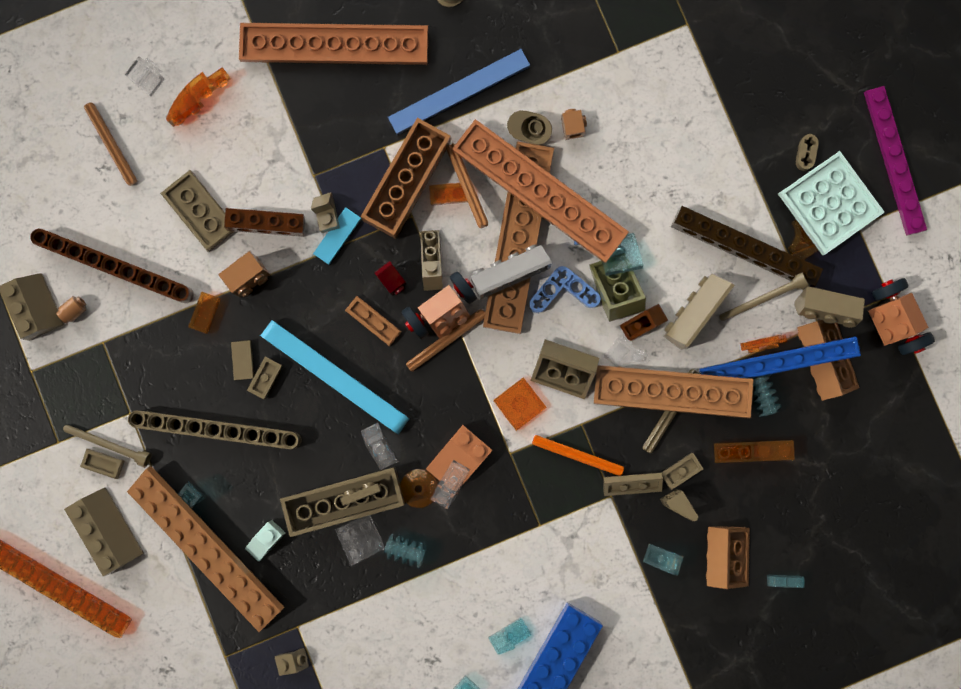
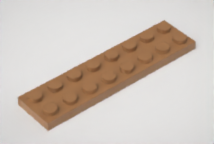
(673, 391)

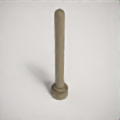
(798, 282)
(142, 458)

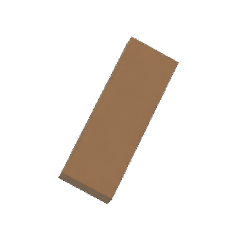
(373, 321)

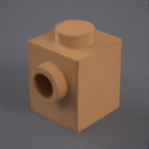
(573, 124)

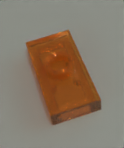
(204, 312)

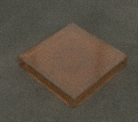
(519, 404)

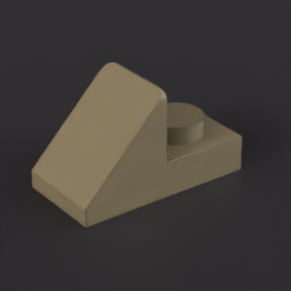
(325, 212)

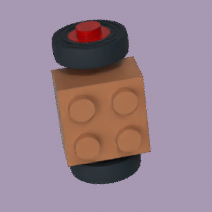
(443, 310)
(900, 318)

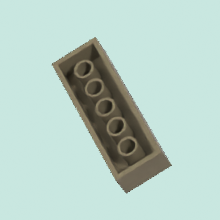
(324, 507)

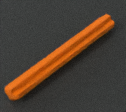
(578, 455)

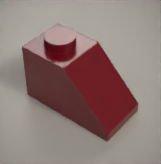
(391, 279)

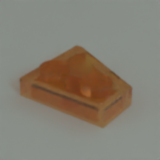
(770, 342)

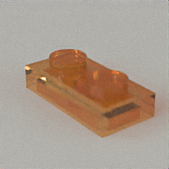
(447, 194)

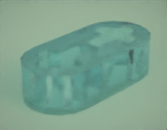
(786, 581)

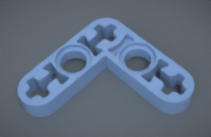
(566, 284)

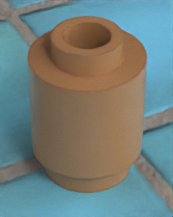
(71, 309)

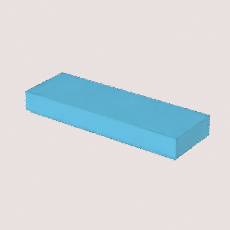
(336, 238)

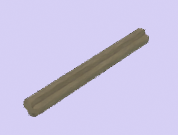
(661, 427)

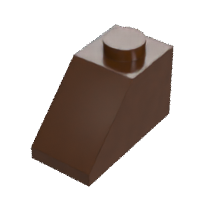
(644, 322)

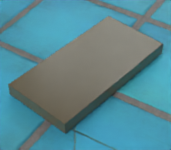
(197, 210)

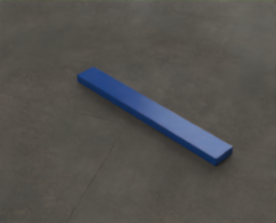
(787, 360)

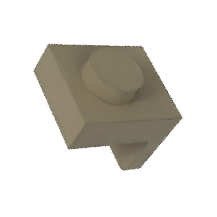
(291, 662)

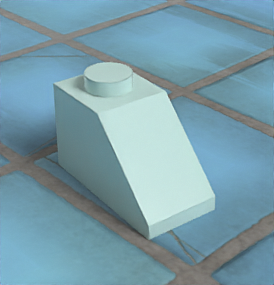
(265, 540)

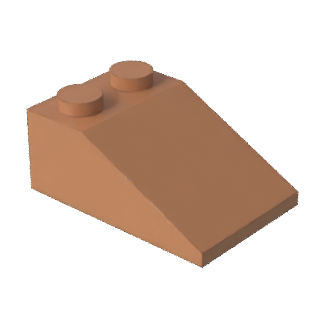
(462, 448)

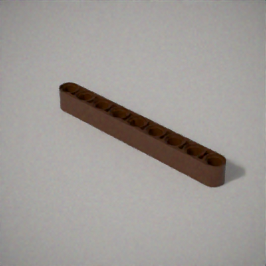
(103, 264)

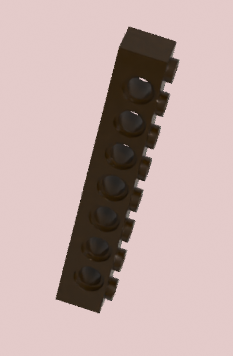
(744, 246)

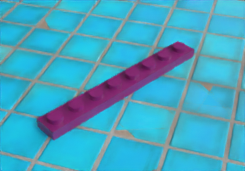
(895, 161)

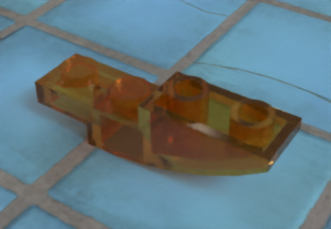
(189, 99)
(754, 451)

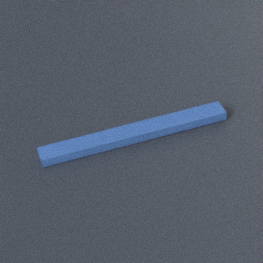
(459, 91)

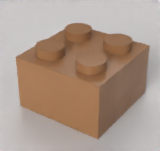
(244, 275)

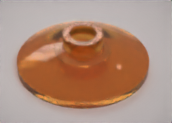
(425, 480)

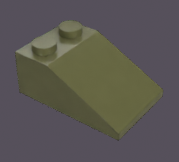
(618, 292)

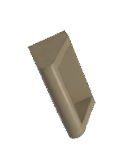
(680, 504)

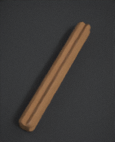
(110, 144)
(467, 187)
(443, 342)

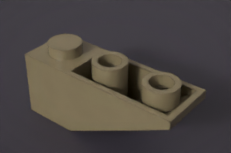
(431, 260)

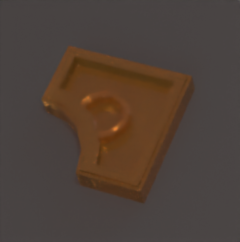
(802, 245)

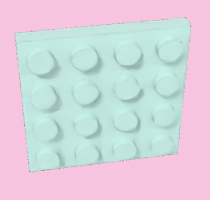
(831, 203)

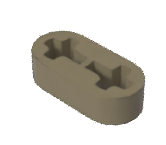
(811, 152)

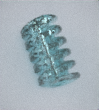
(765, 397)
(403, 550)

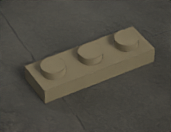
(632, 484)

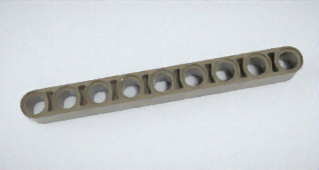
(206, 432)

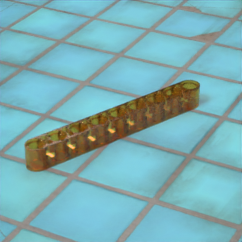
(63, 591)

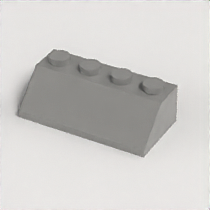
(510, 272)

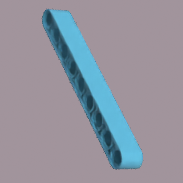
(335, 377)

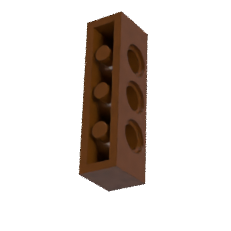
(264, 222)

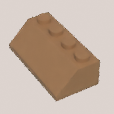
(834, 377)

